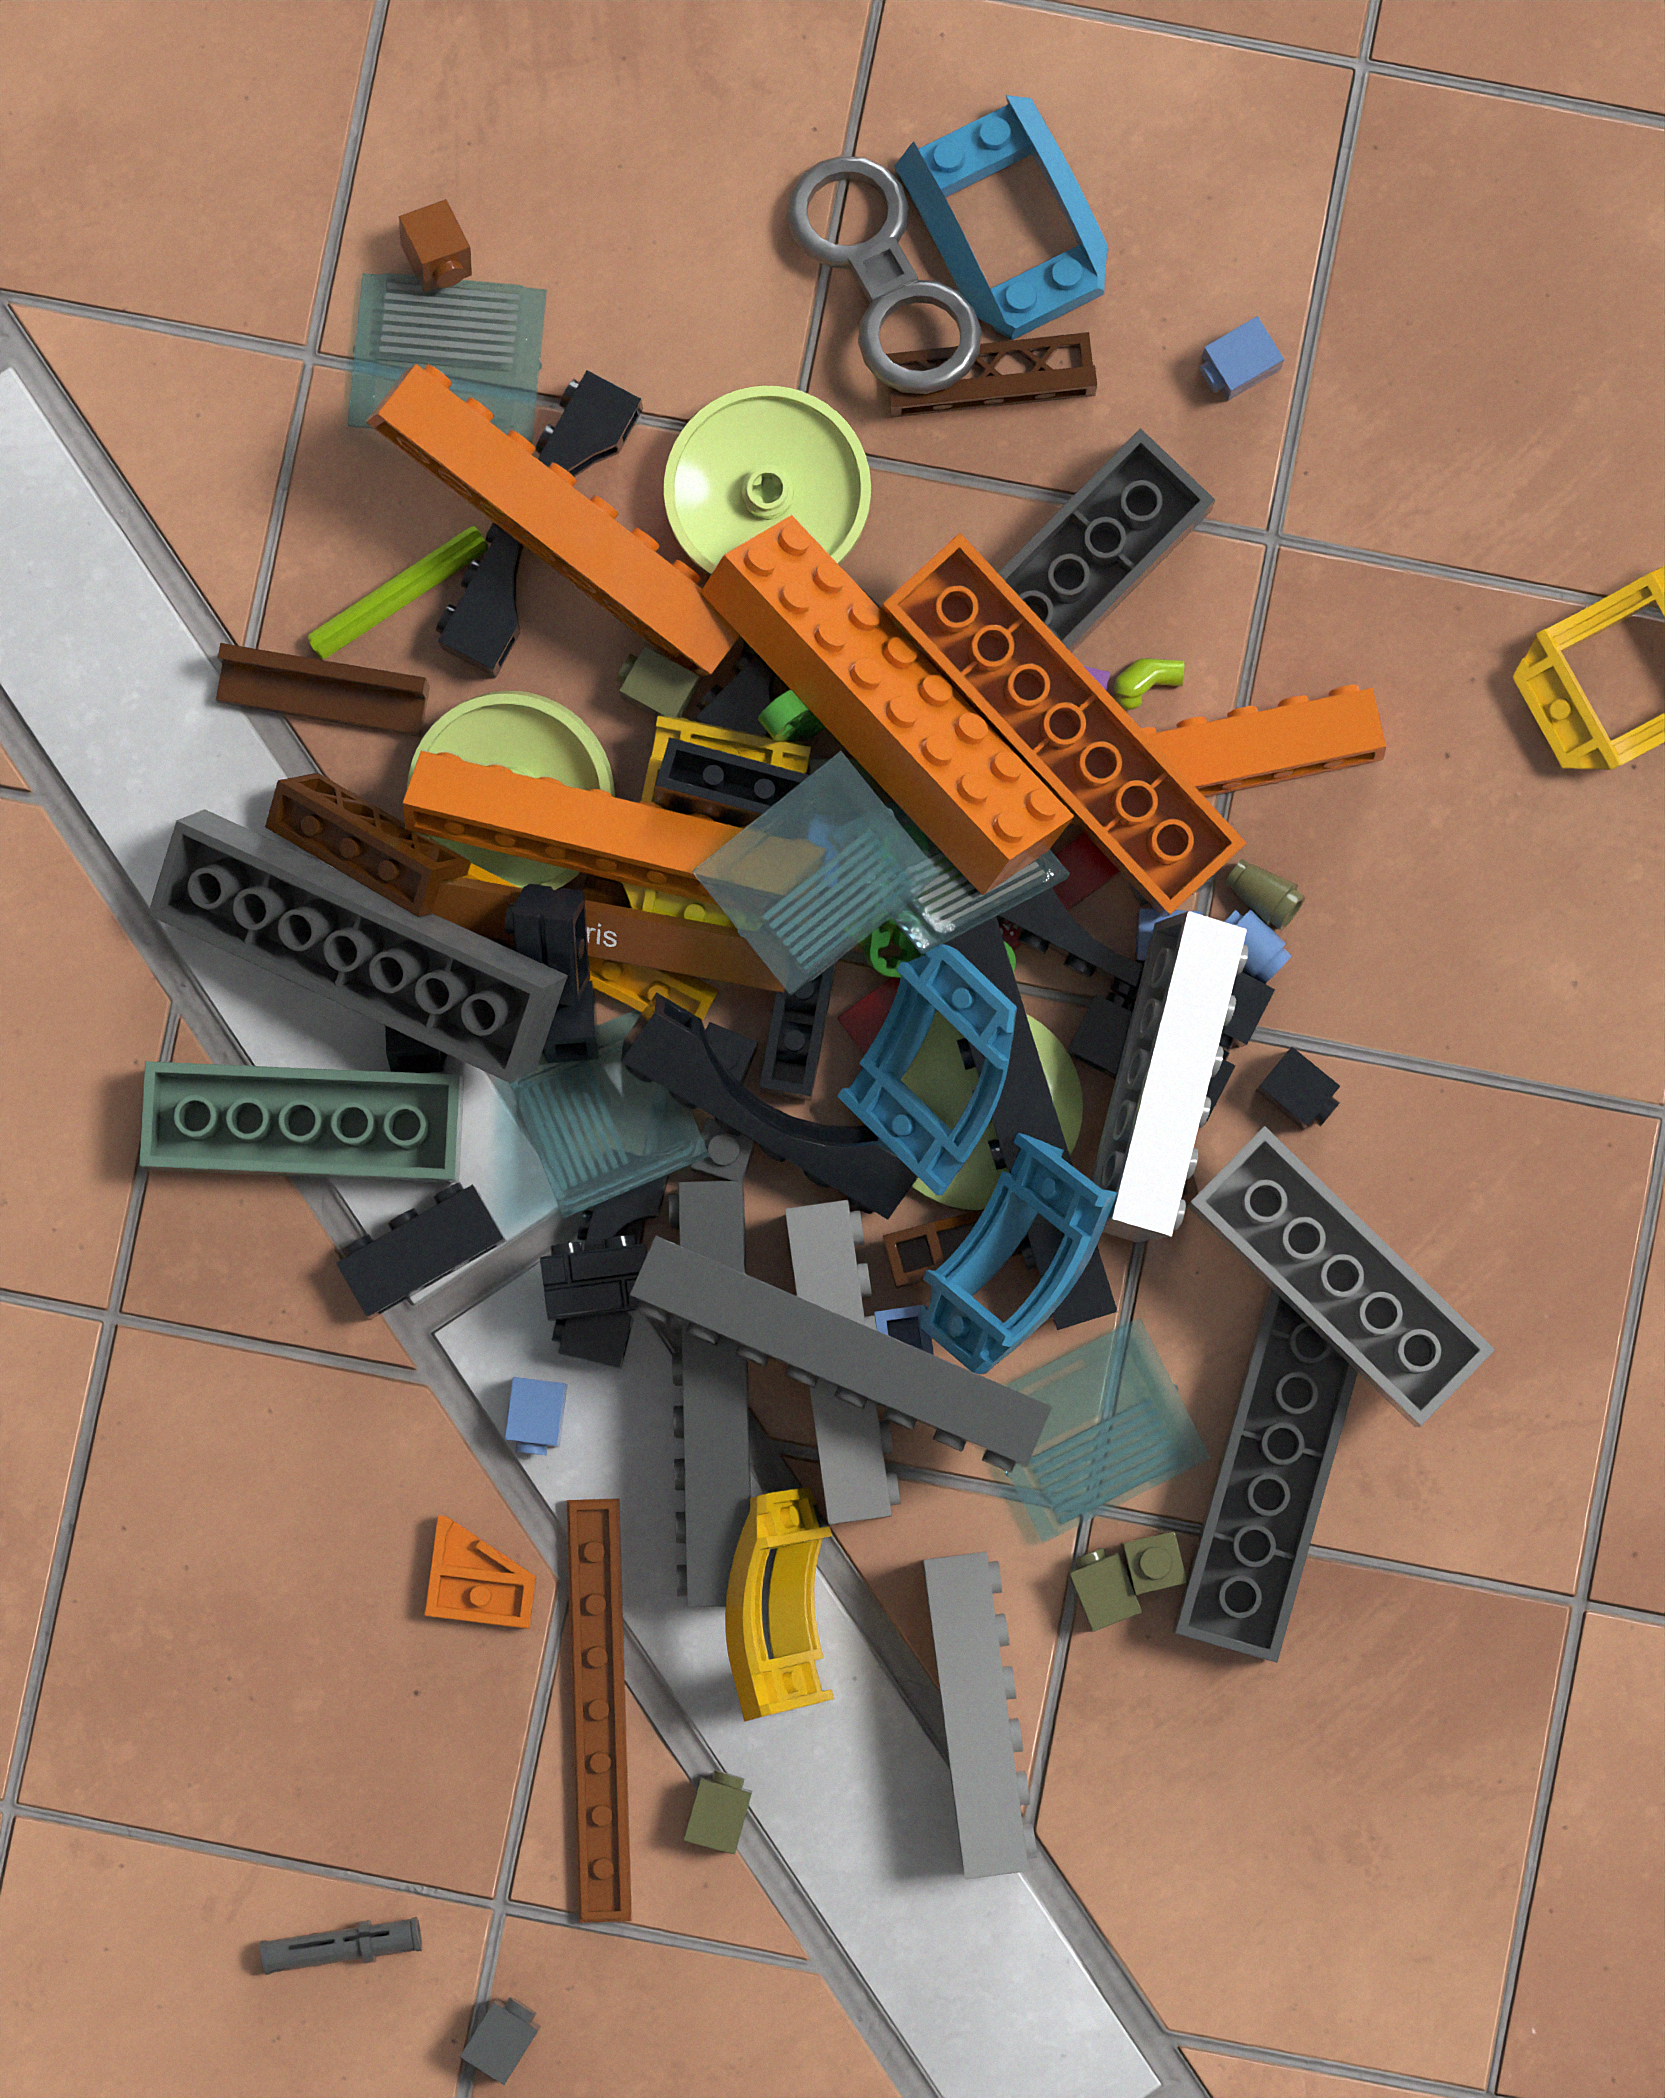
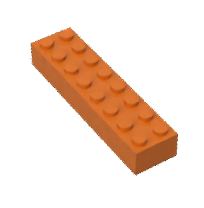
(553, 518)
(886, 704)
(1063, 725)

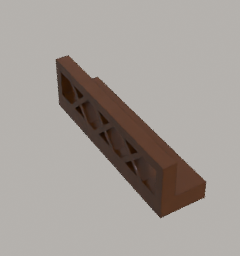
(997, 389)
(322, 690)
(363, 841)

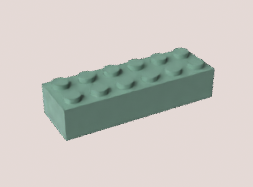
(302, 1122)

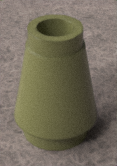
(1265, 893)

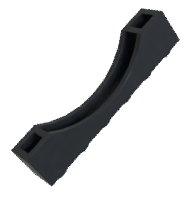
(486, 618)
(1047, 924)
(675, 1052)

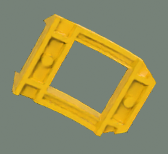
(1558, 697)
(761, 748)
(790, 1679)

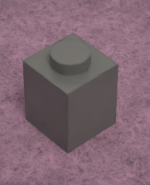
(728, 1154)
(501, 2039)

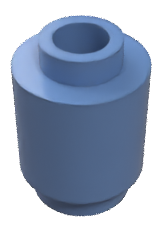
(1265, 947)

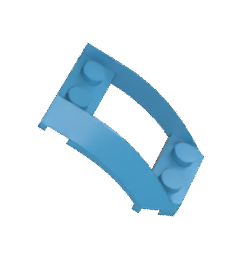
(975, 154)
(893, 1112)
(1037, 1184)

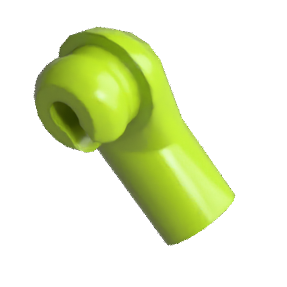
(1142, 676)

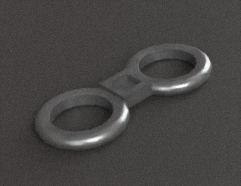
(883, 274)

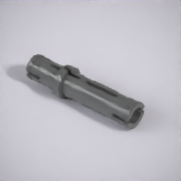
(342, 1945)

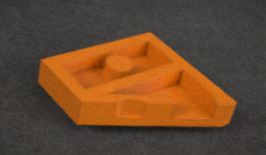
(476, 1580)

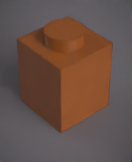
(435, 246)

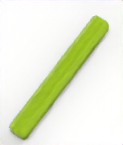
(397, 592)

